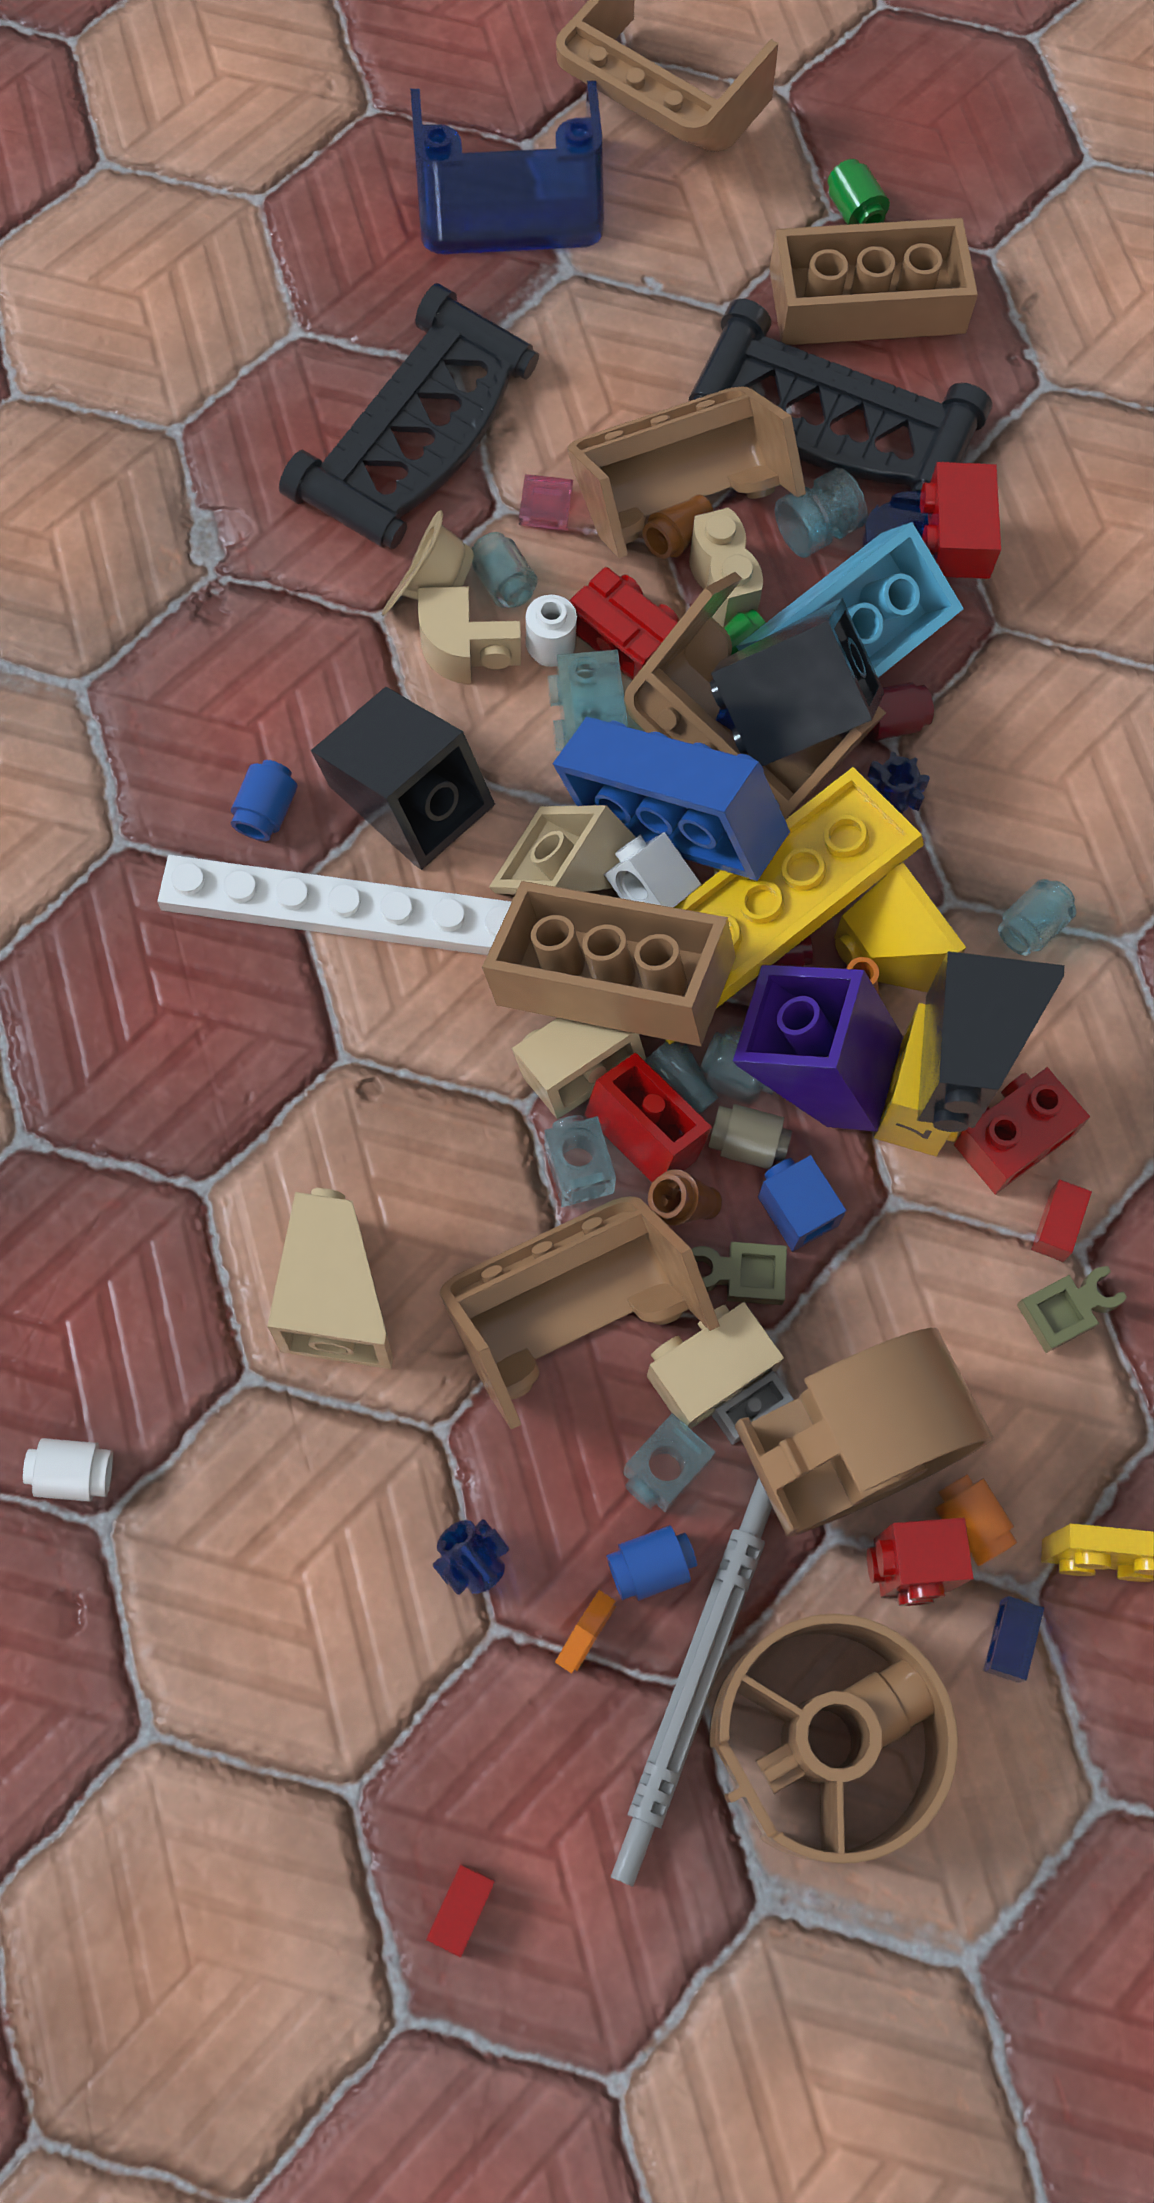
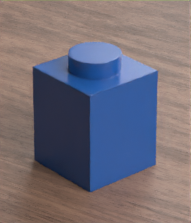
(800, 1201)

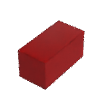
(1061, 1220)
(460, 1910)

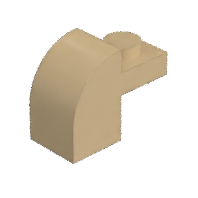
(455, 644)

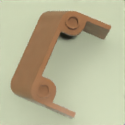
(591, 53)
(682, 452)
(677, 700)
(567, 1287)

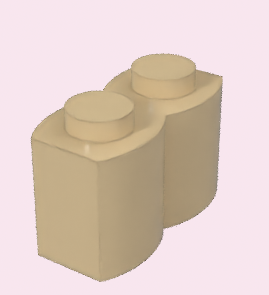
(720, 550)

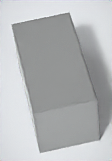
(752, 1403)

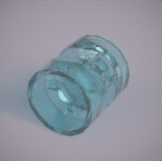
(825, 512)

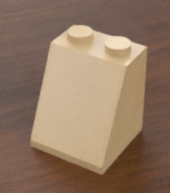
(325, 1286)

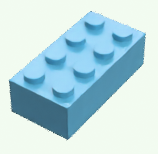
(890, 593)

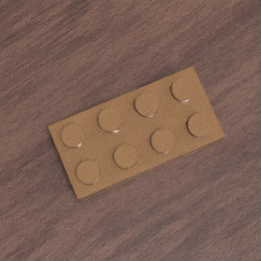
(872, 281)
(610, 962)

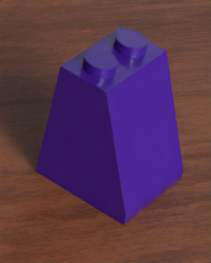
(821, 1043)

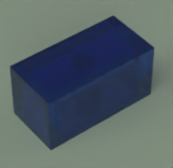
(1013, 1639)

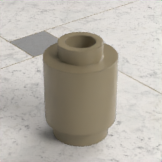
(750, 1136)

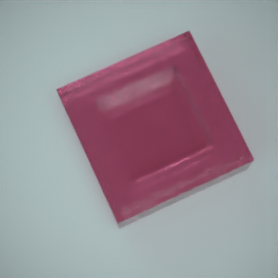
(546, 502)

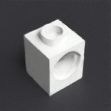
(652, 872)

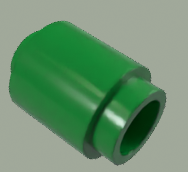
(857, 193)

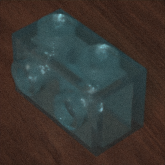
(584, 687)

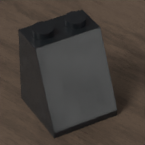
(798, 685)
(405, 775)
(975, 1030)

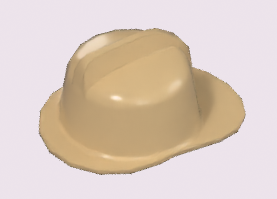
(438, 562)

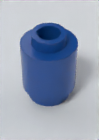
(263, 800)
(652, 1563)

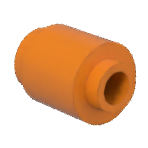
(985, 1518)

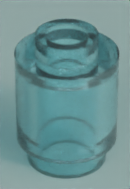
(503, 570)
(1037, 916)

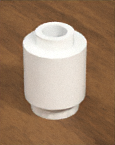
(550, 629)
(68, 1470)

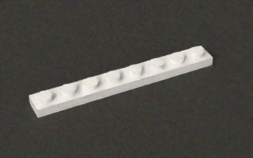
(331, 905)

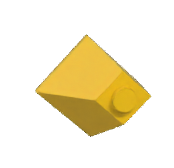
(898, 931)

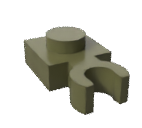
(750, 1272)
(1064, 1311)

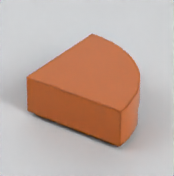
(586, 1632)

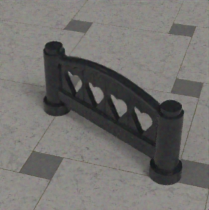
(453, 337)
(935, 429)

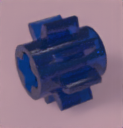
(899, 782)
(470, 1556)

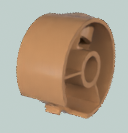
(864, 1431)
(876, 1714)

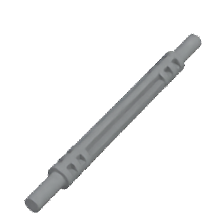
(693, 1686)

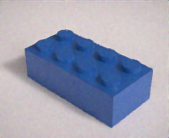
(703, 799)

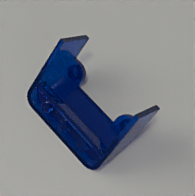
(510, 196)

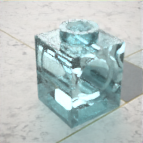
(583, 1182)
(675, 1440)

